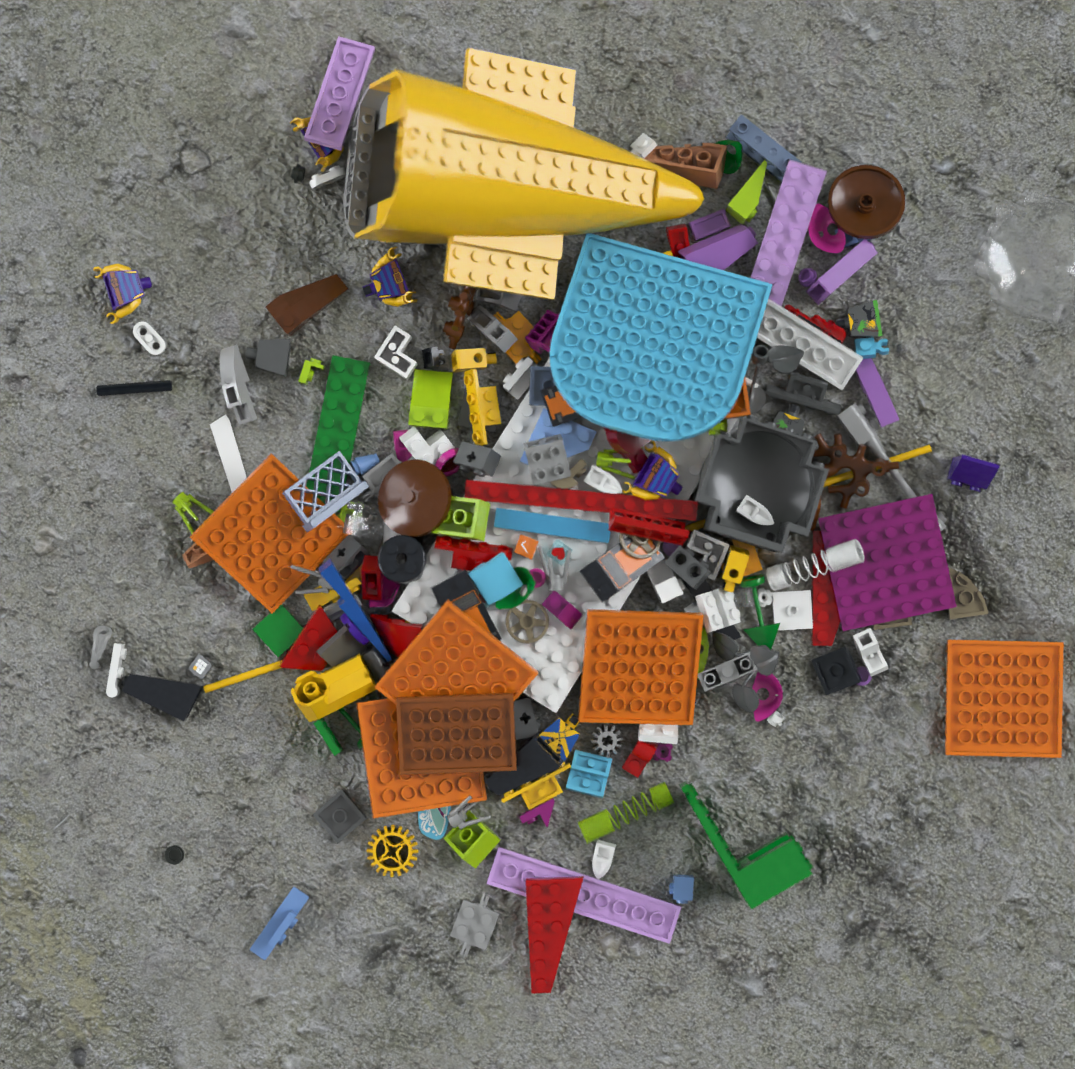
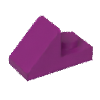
(562, 609)
(544, 810)

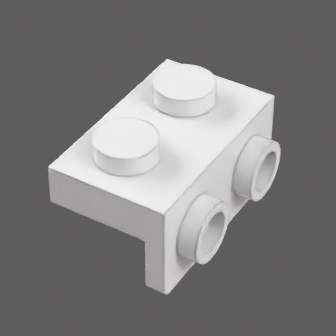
(520, 380)
(658, 733)

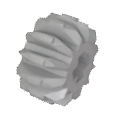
(608, 747)

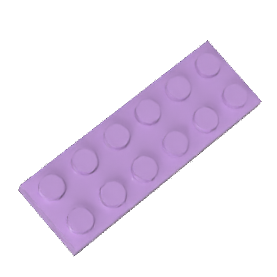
(339, 93)

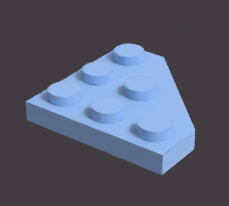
(575, 436)

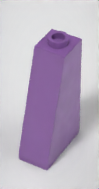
(721, 248)
(841, 271)

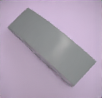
(492, 328)

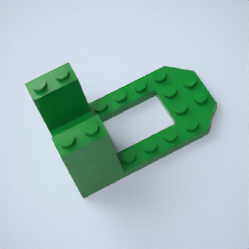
(762, 871)

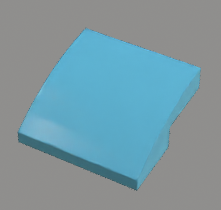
(495, 579)
(588, 774)

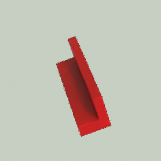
(645, 529)

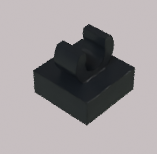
(431, 357)

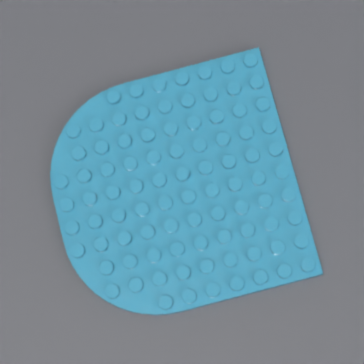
(654, 340)

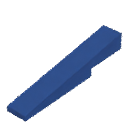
(351, 606)

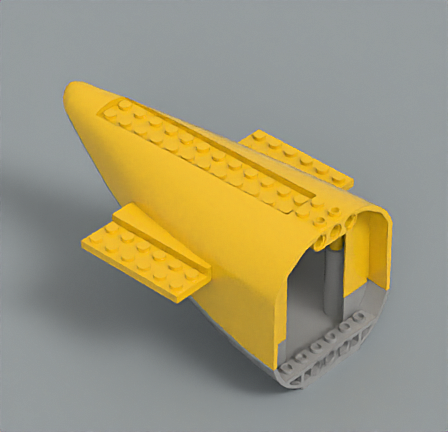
(495, 173)

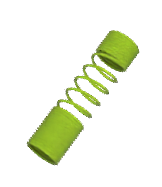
(601, 825)

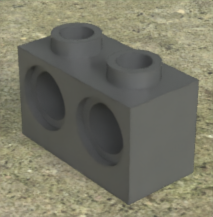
(685, 570)

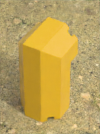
(333, 689)

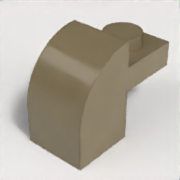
(569, 482)

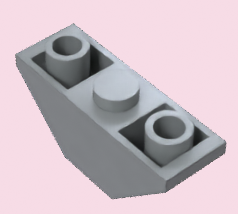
(727, 672)

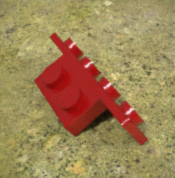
(470, 554)

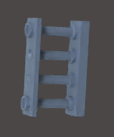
(760, 147)

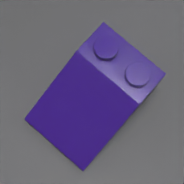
(971, 472)

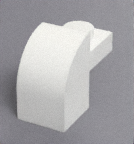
(870, 652)

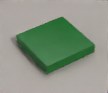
(278, 630)
(328, 736)

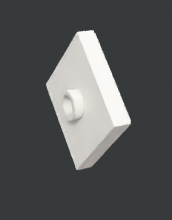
(792, 609)

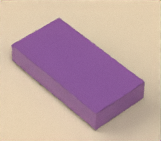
(709, 224)

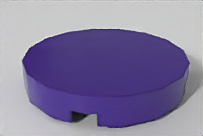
(354, 630)

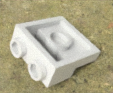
(718, 609)

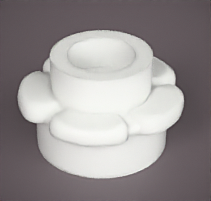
(768, 597)
(775, 719)

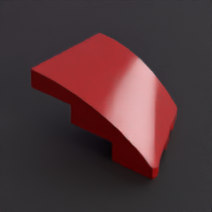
(395, 632)

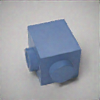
(682, 888)

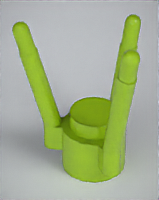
(606, 459)
(183, 502)

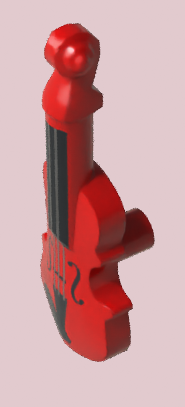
(829, 328)

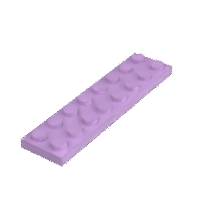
(787, 227)

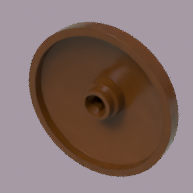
(866, 202)
(414, 498)

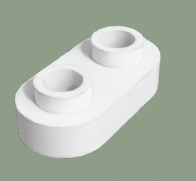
(334, 174)
(149, 338)

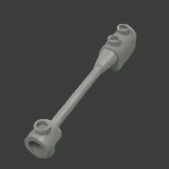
(864, 432)

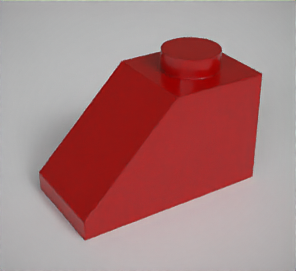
(371, 578)

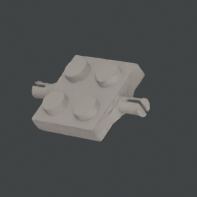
(377, 473)
(475, 924)

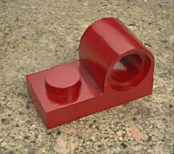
(677, 238)
(639, 757)

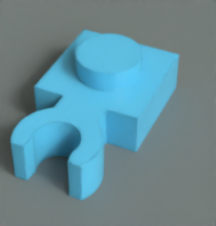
(868, 348)

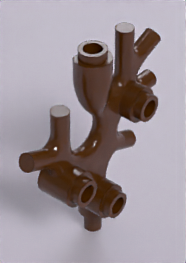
(462, 306)
(857, 464)

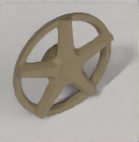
(638, 541)
(527, 622)

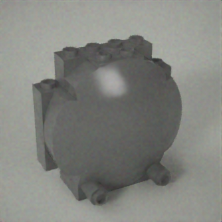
(771, 469)

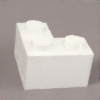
(392, 354)
(428, 449)
(711, 549)
(664, 582)

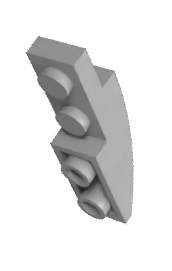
(233, 384)

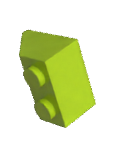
(473, 841)

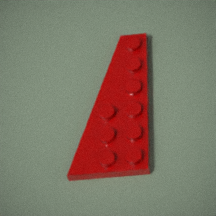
(824, 606)
(549, 918)

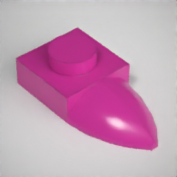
(401, 451)

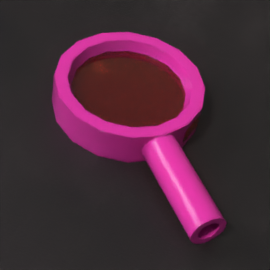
(446, 463)

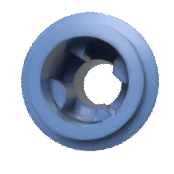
(364, 463)

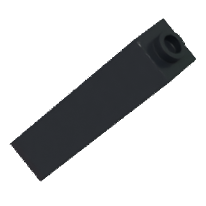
(164, 694)
(532, 760)

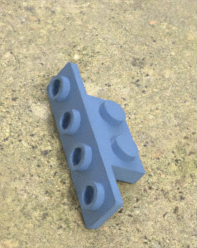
(279, 923)

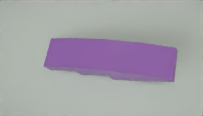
(876, 392)

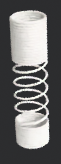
(838, 557)

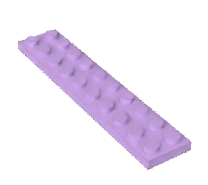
(596, 897)

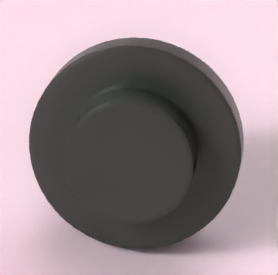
(298, 173)
(174, 854)

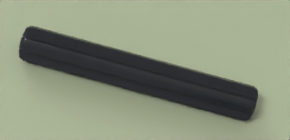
(131, 388)

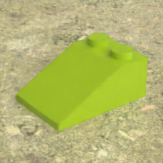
(746, 200)
(430, 399)
(465, 519)

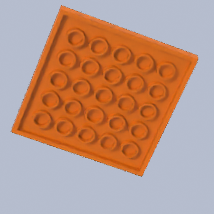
(260, 535)
(455, 659)
(640, 667)
(1004, 698)
(407, 793)

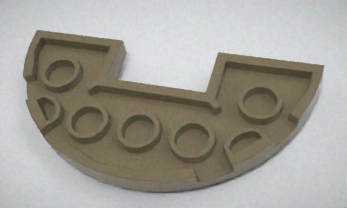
(967, 598)

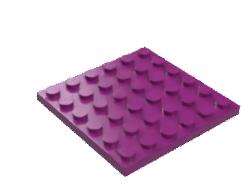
(902, 563)

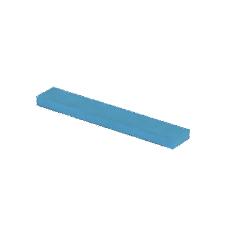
(552, 525)

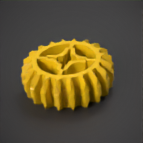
(397, 858)

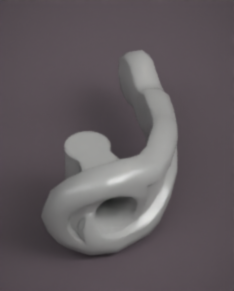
(100, 640)

